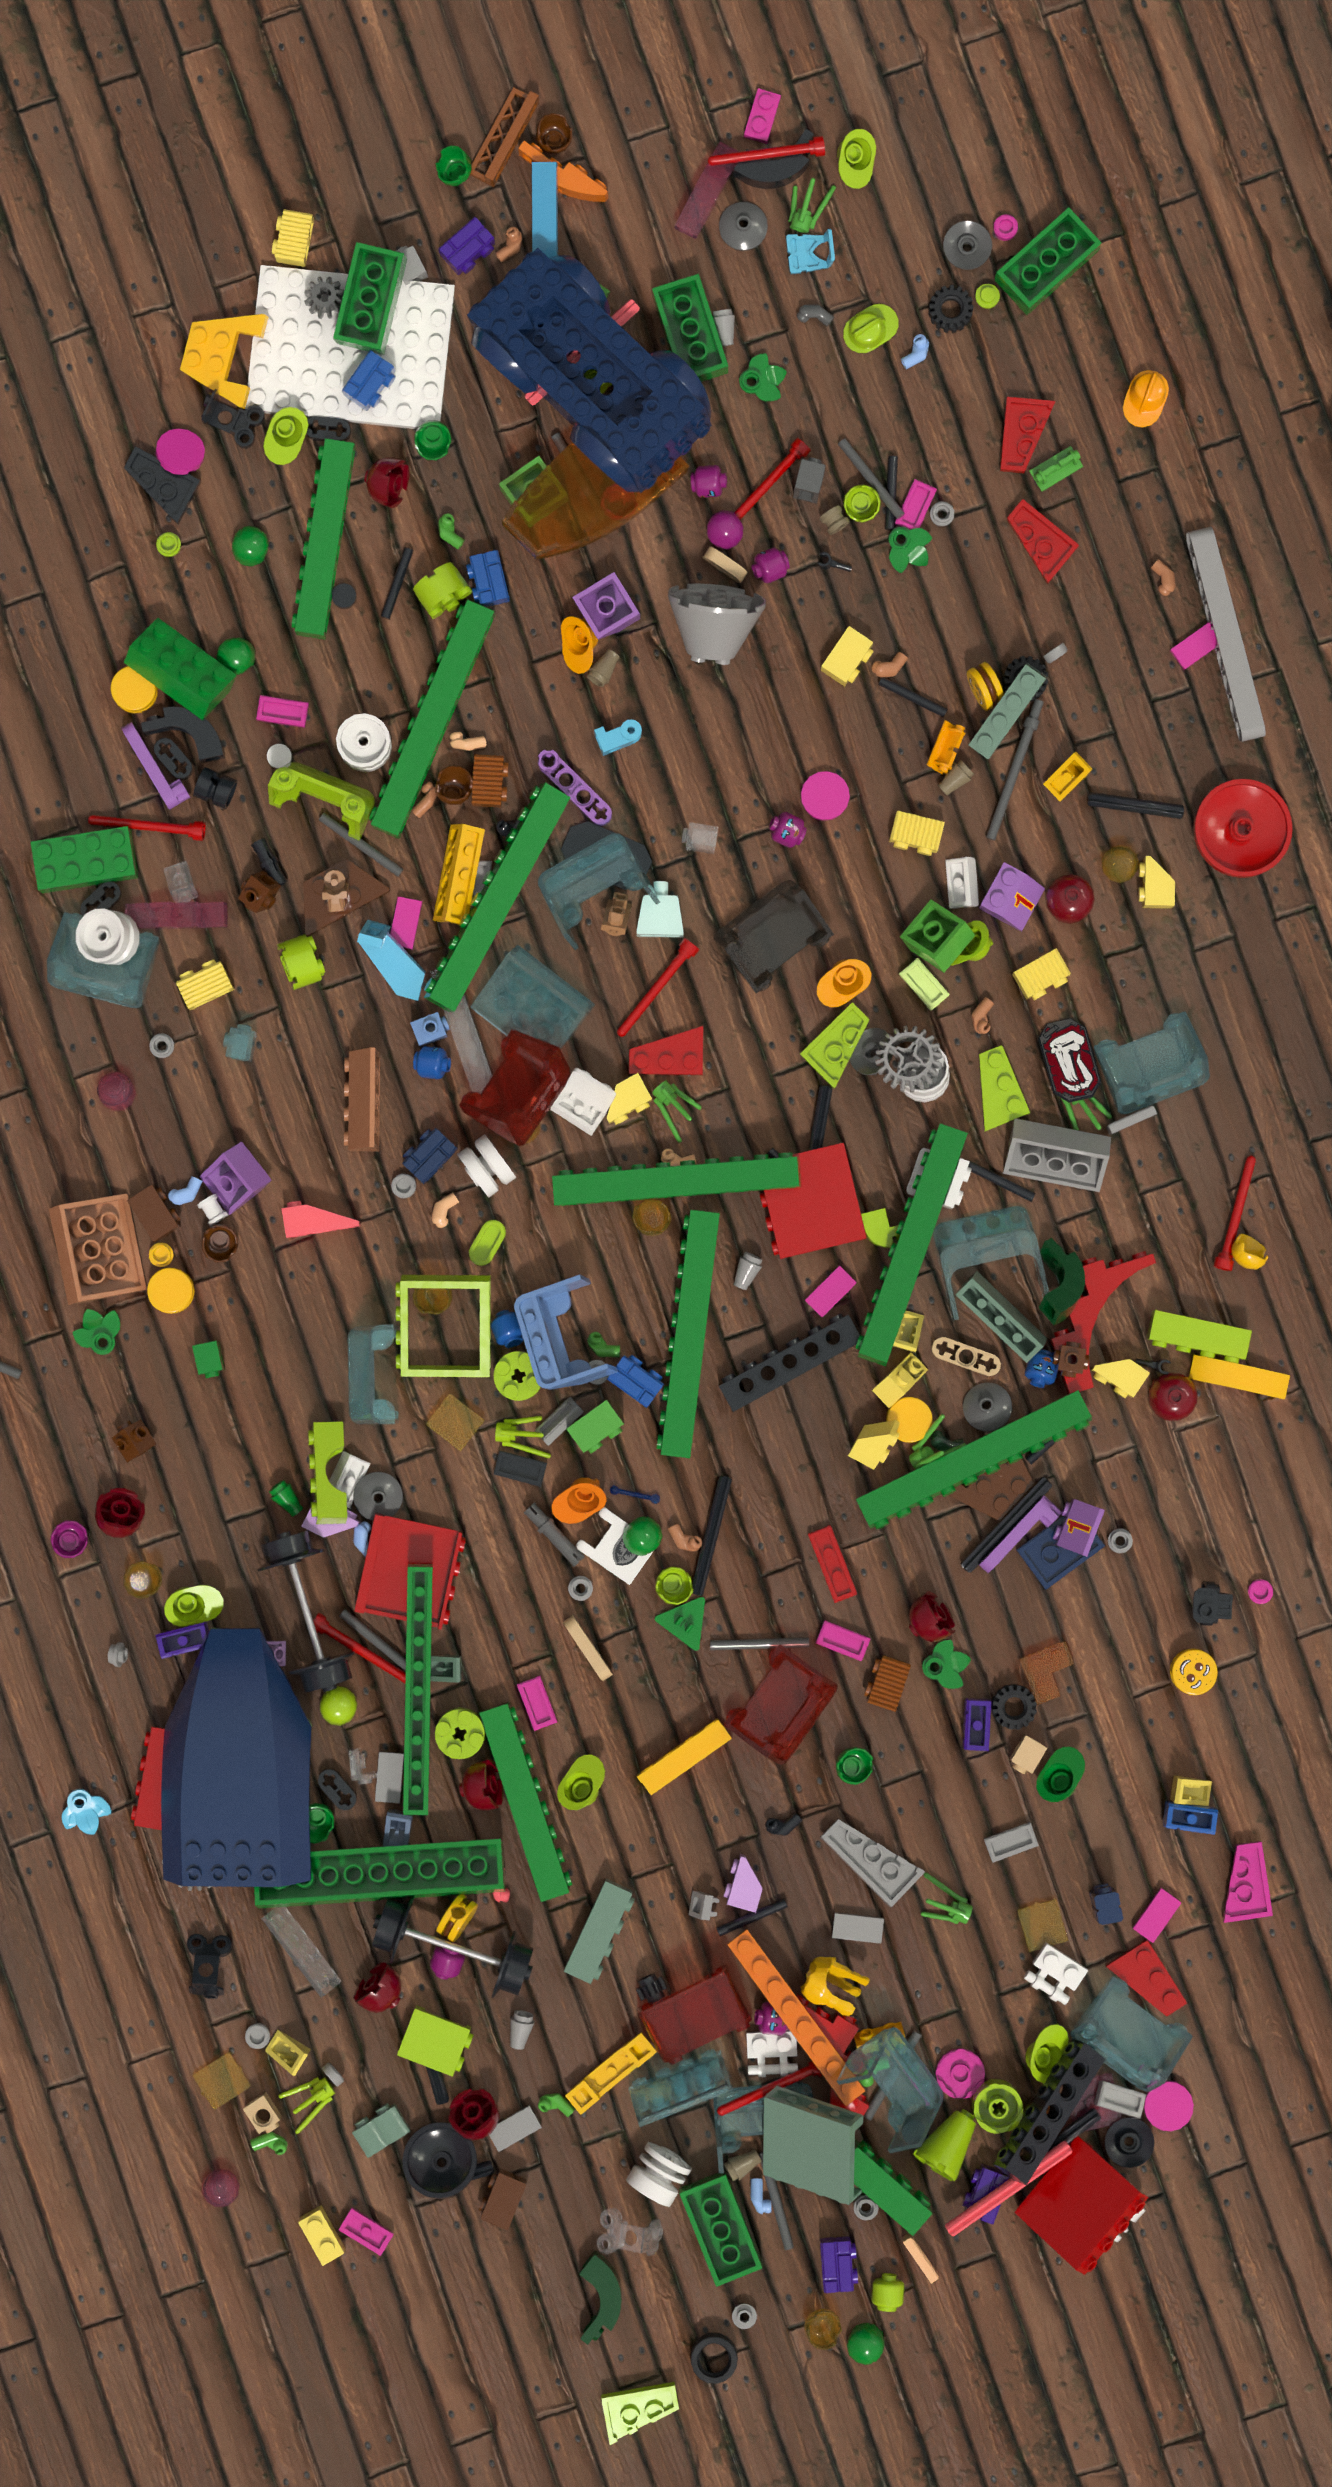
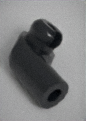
(504, 827)
(783, 1827)

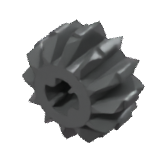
(315, 297)

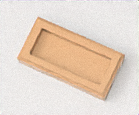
(920, 2257)

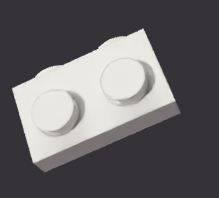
(584, 1101)
(954, 1194)

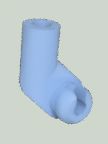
(919, 352)
(186, 1194)
(361, 1536)
(756, 2195)

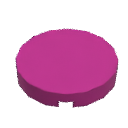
(180, 451)
(825, 795)
(960, 2073)
(1169, 2106)

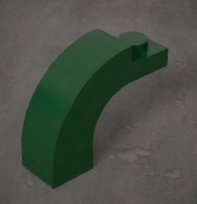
(1071, 1280)
(605, 2279)

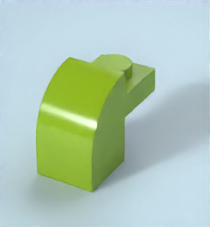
(878, 1228)

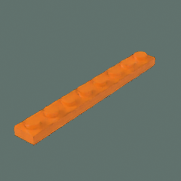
(793, 2014)

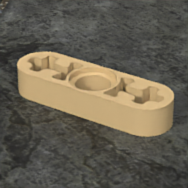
(985, 1356)
(587, 1648)

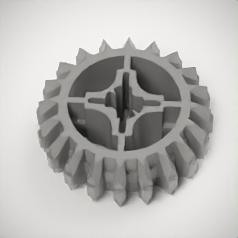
(917, 1064)

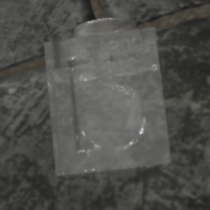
(180, 882)
(357, 1763)

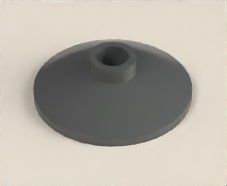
(967, 233)
(743, 237)
(863, 1054)
(996, 1415)
(377, 1483)

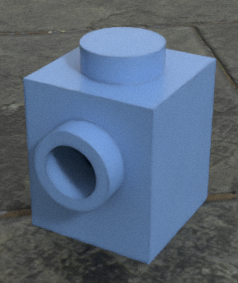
(430, 1029)

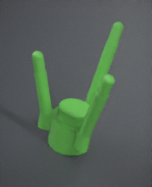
(802, 220)
(666, 1095)
(1087, 1110)
(925, 1455)
(958, 1911)

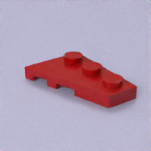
(1022, 430)
(1041, 539)
(669, 1056)
(1148, 1977)

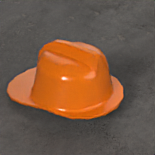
(579, 1501)

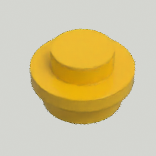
(161, 1254)

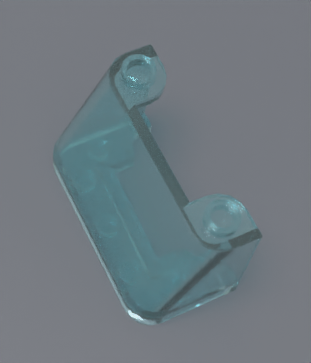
(116, 984)
(1154, 1065)
(361, 1379)
(1131, 2037)

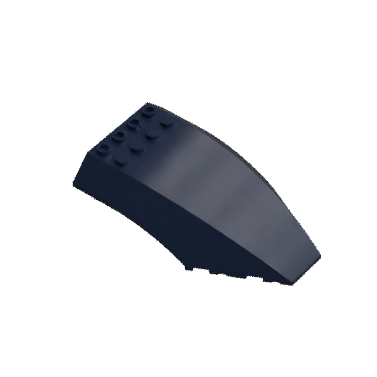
(236, 1771)

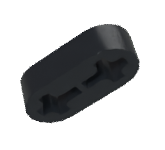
(328, 423)
(178, 755)
(98, 894)
(342, 1785)

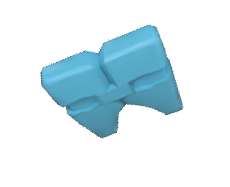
(801, 252)

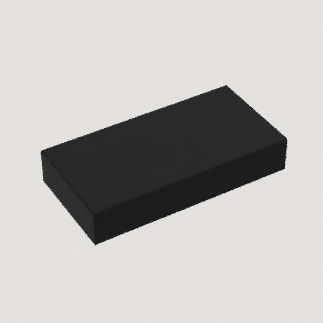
(520, 1468)

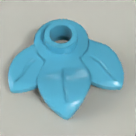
(84, 1815)

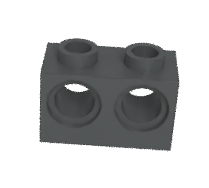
(809, 480)

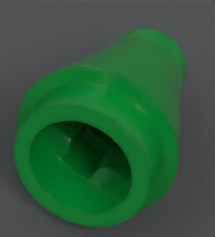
(285, 1497)

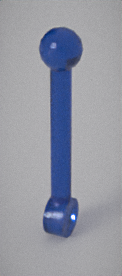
(655, 1498)

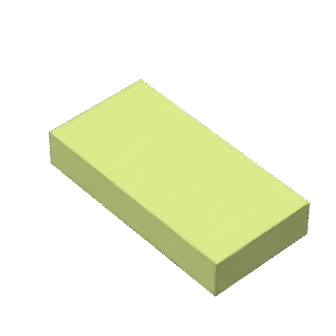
(924, 984)

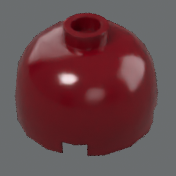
(386, 481)
(1070, 898)
(1172, 1396)
(119, 1512)
(929, 1619)
(481, 1786)
(380, 1990)
(474, 2114)

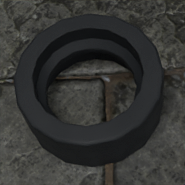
(727, 2372)

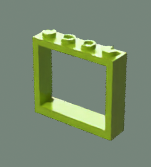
(480, 1282)

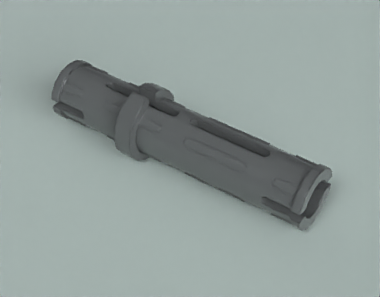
(551, 1531)

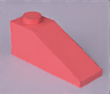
(309, 1220)

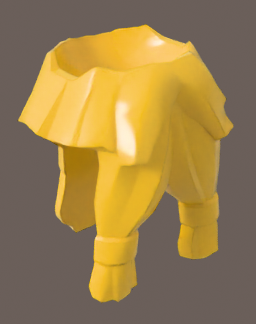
(827, 1969)

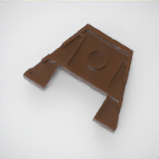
(998, 1491)

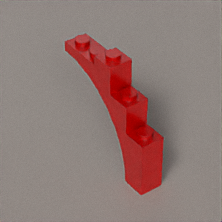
(1098, 1287)
(839, 2033)

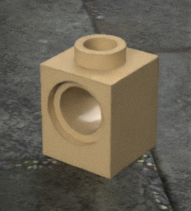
(1027, 1754)
(262, 2102)

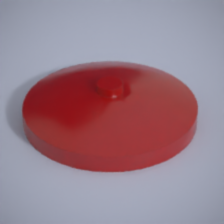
(1242, 828)

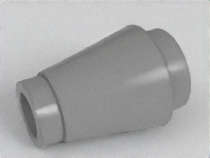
(724, 324)
(747, 1269)
(520, 2028)

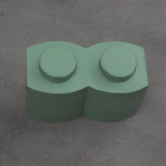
(381, 2129)

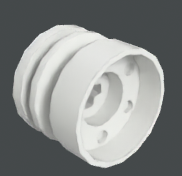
(939, 1084)
(661, 2169)

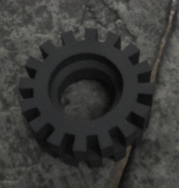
(956, 295)
(1016, 667)
(1000, 1699)

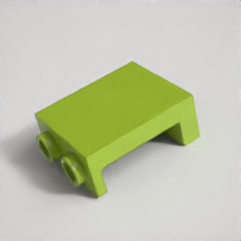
(435, 2042)

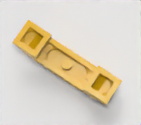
(1239, 1376)
(610, 2072)

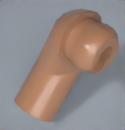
(513, 245)
(1167, 577)
(889, 669)
(427, 801)
(979, 1016)
(684, 1541)

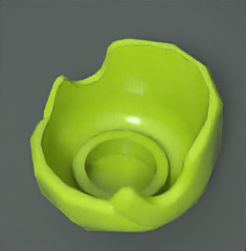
(862, 503)
(674, 1585)
(338, 1706)

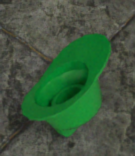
(1061, 1774)

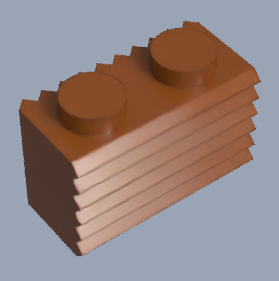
(488, 781)
(887, 1683)

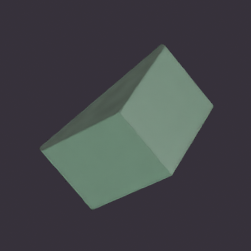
(446, 1668)

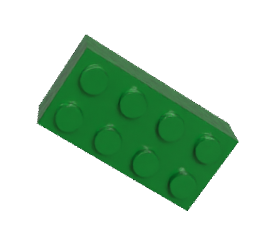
(1047, 261)
(370, 298)
(690, 326)
(180, 668)
(84, 859)
(888, 2190)
(720, 2228)

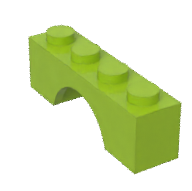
(329, 1503)

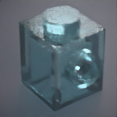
(240, 1043)

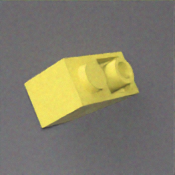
(1158, 886)
(630, 1096)
(1122, 1374)
(900, 1380)
(873, 1442)

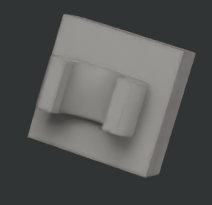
(701, 1905)

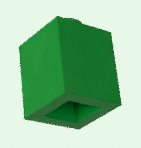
(208, 1359)

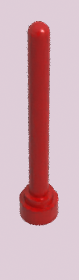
(814, 147)
(797, 451)
(194, 830)
(685, 951)
(1224, 1259)
(322, 1626)
(761, 2092)

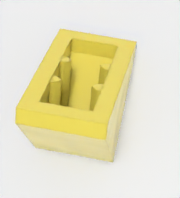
(909, 1331)
(1190, 1791)
(287, 2052)

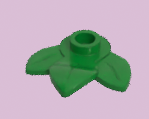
(766, 378)
(911, 551)
(98, 1327)
(949, 1663)

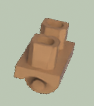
(335, 890)
(616, 915)

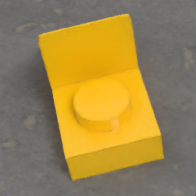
(1068, 776)

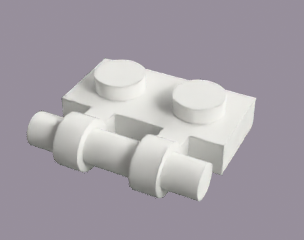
(1060, 1967)
(764, 2046)

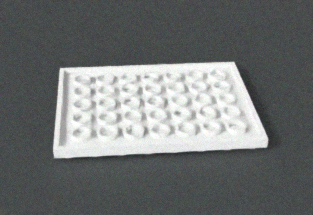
(307, 369)

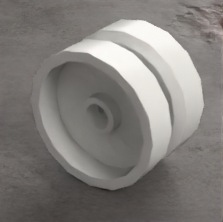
(353, 732)
(107, 936)
(486, 1166)

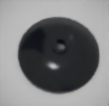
(422, 2157)

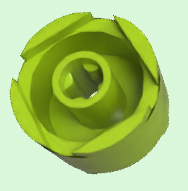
(442, 590)
(300, 961)
(512, 1388)
(455, 1746)
(999, 2120)

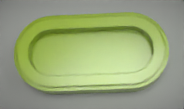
(487, 1242)

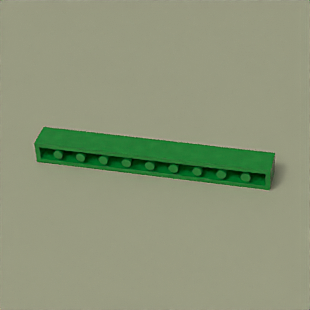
(433, 718)
(496, 897)
(676, 1181)
(912, 1245)
(689, 1335)
(974, 1459)
(417, 1689)

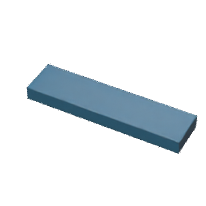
(545, 208)

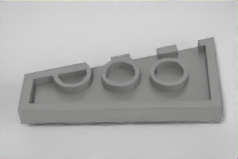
(877, 1866)

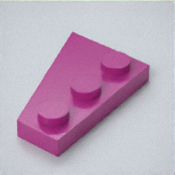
(1248, 1885)

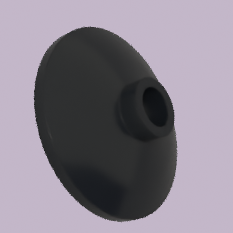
(1135, 2153)

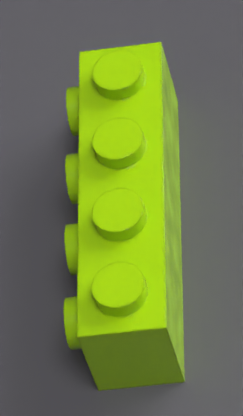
(1199, 1335)

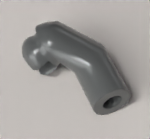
(814, 311)

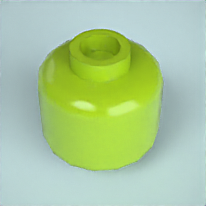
(887, 2292)

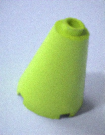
(948, 2145)

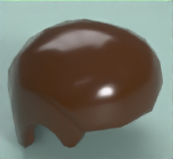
(553, 133)
(454, 785)
(219, 1243)

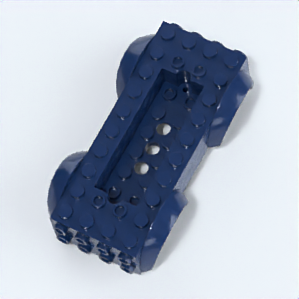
(560, 308)

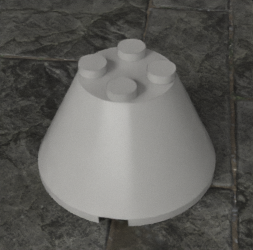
(714, 619)

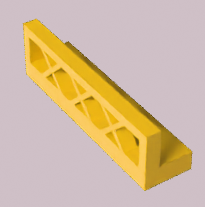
(458, 873)
(684, 1756)

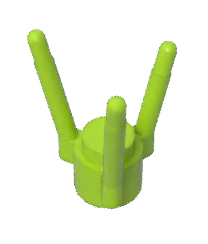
(506, 1432)
(321, 2090)

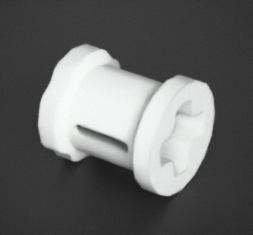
(212, 1209)

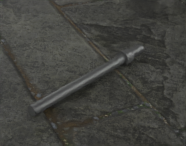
(1030, 725)

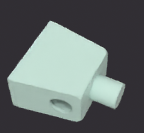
(660, 919)

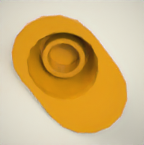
(1145, 398)
(577, 644)
(843, 982)

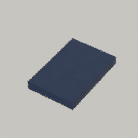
(1051, 1561)

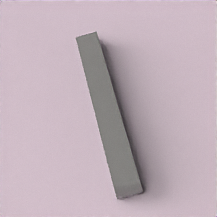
(1230, 646)

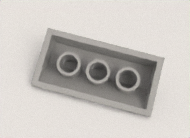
(1057, 1155)

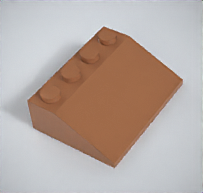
(364, 1100)
(97, 1248)

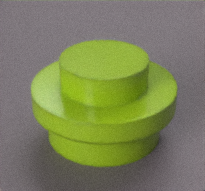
(987, 296)
(168, 544)

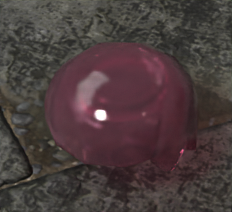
(116, 1091)
(220, 2188)

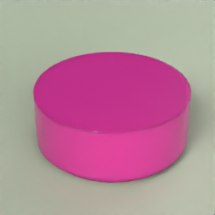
(1005, 227)
(1260, 1591)

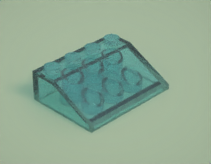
(532, 1000)
(680, 2087)

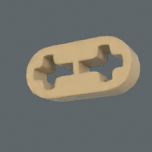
(725, 564)

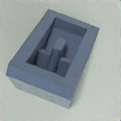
(397, 1828)

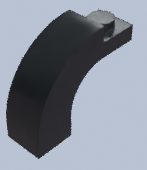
(774, 173)
(178, 718)

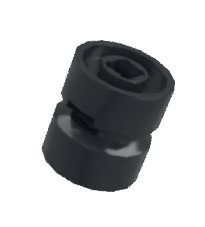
(215, 788)

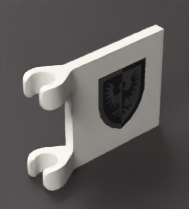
(612, 1551)

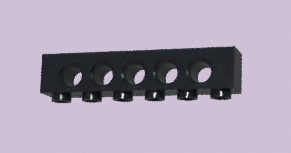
(847, 1338)
(1061, 2106)

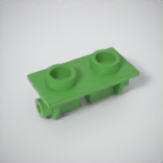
(1056, 468)

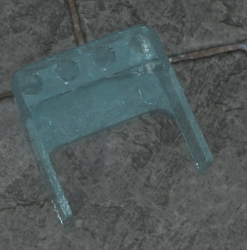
(984, 1240)

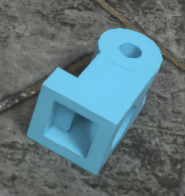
(618, 738)

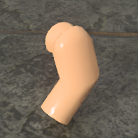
(467, 744)
(669, 1156)
(440, 1210)

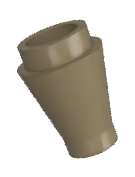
(602, 670)
(956, 777)
(741, 2165)

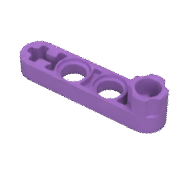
(572, 790)
(172, 793)
(1043, 1510)

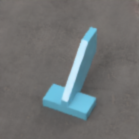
(392, 960)

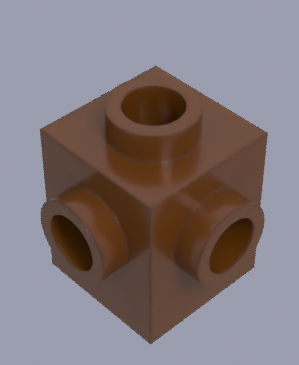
(259, 892)
(1061, 1356)
(133, 1440)

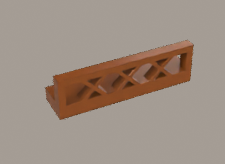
(509, 139)

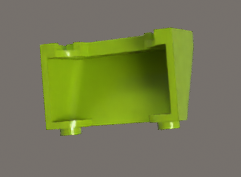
(296, 777)

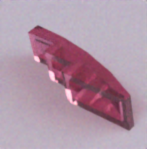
(705, 194)
(178, 915)

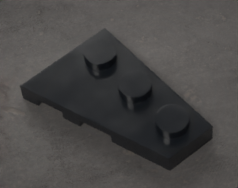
(167, 489)

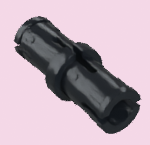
(268, 861)

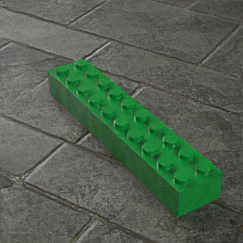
(394, 1874)

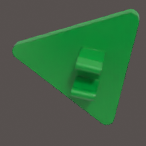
(685, 1622)

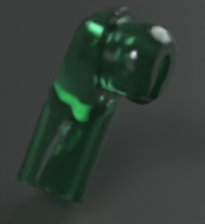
(941, 1443)

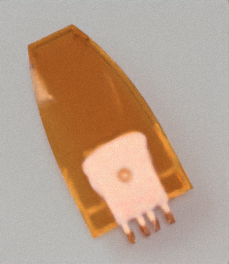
(577, 504)

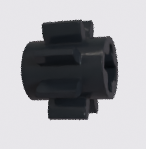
(651, 1988)

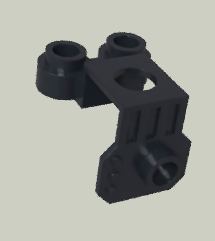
(240, 421)
(1211, 1604)
(207, 1954)

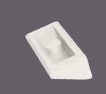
(962, 882)
(348, 1473)

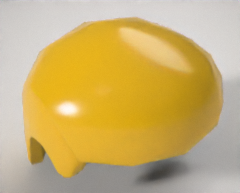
(1248, 1252)

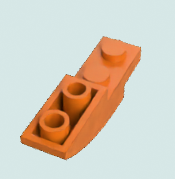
(571, 180)

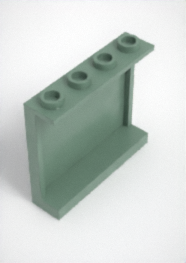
(810, 2144)

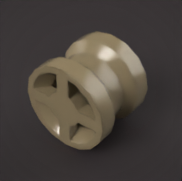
(834, 520)

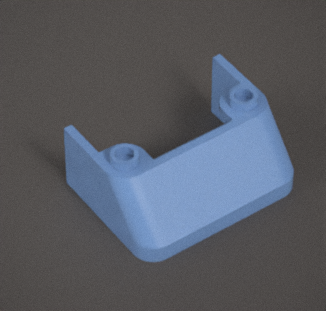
(543, 1338)

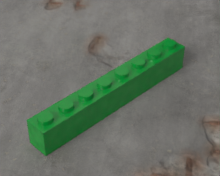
(324, 539)
(525, 1802)

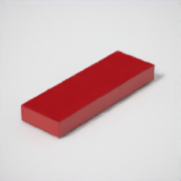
(832, 1564)

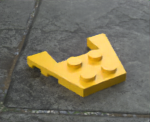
(212, 349)

